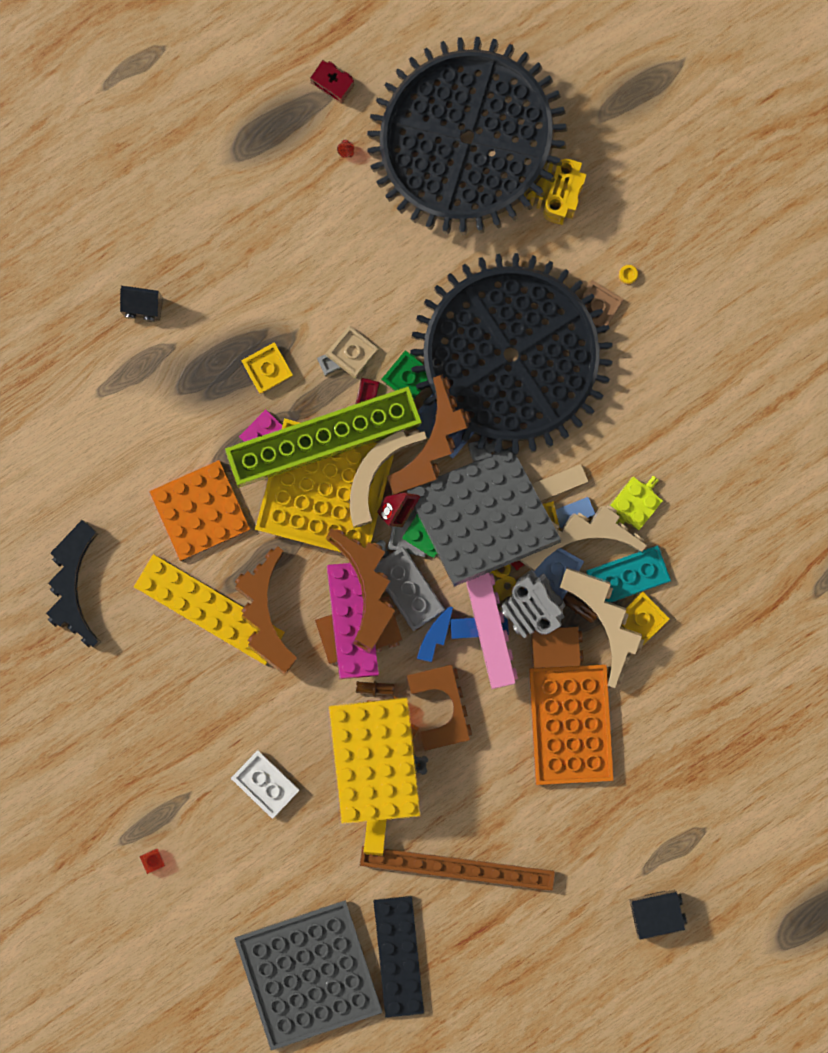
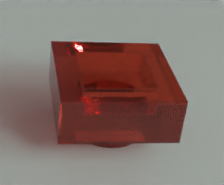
(152, 861)

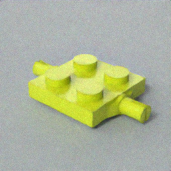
(636, 502)

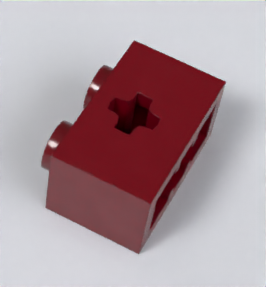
(337, 90)

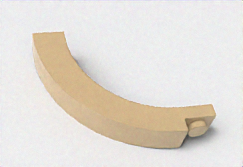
(371, 463)

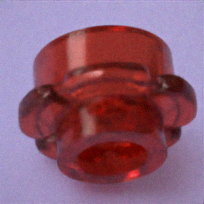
(345, 149)

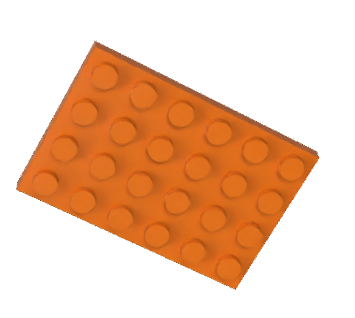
(571, 724)

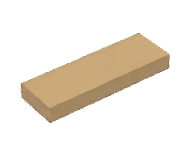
(560, 482)

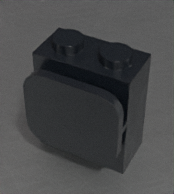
(658, 914)

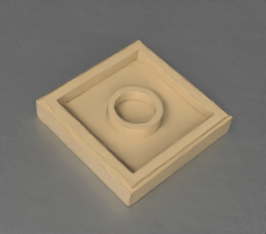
(352, 351)

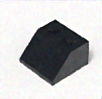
(140, 303)

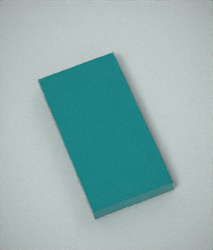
(633, 573)

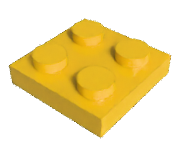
(267, 368)
(644, 617)

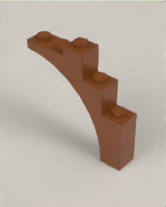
(447, 421)
(373, 584)
(266, 641)

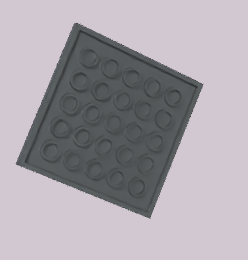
(484, 517)
(308, 975)

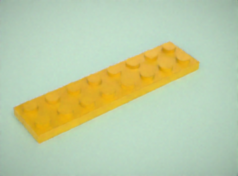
(198, 604)

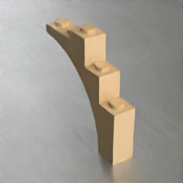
(577, 528)
(622, 640)

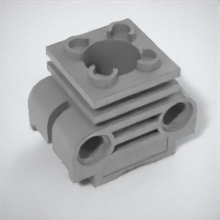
(531, 606)

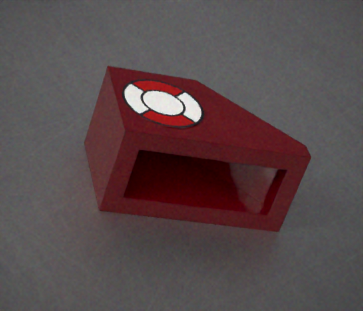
(397, 508)

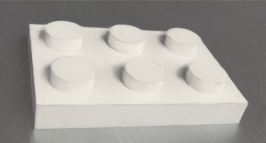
(265, 784)

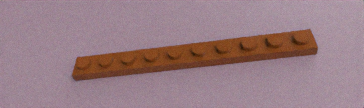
(460, 868)

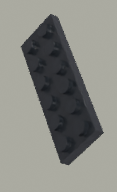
(398, 956)

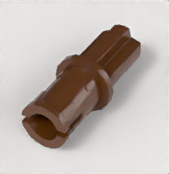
(579, 607)
(375, 688)

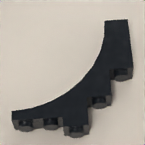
(65, 583)

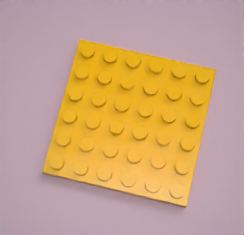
(317, 497)

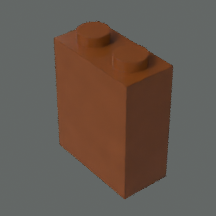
(557, 648)

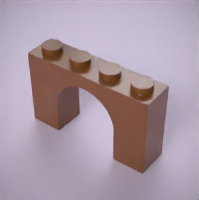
(390, 636)
(455, 729)

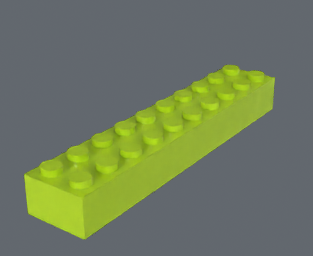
(322, 437)

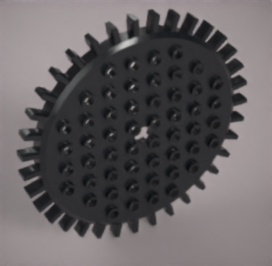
(422, 83)
(538, 286)

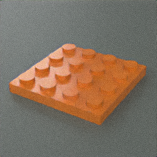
(199, 510)

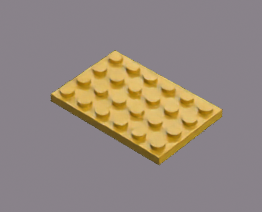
(374, 760)

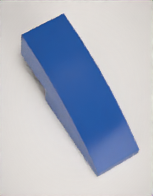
(467, 628)
(435, 635)

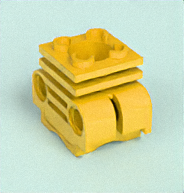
(561, 193)

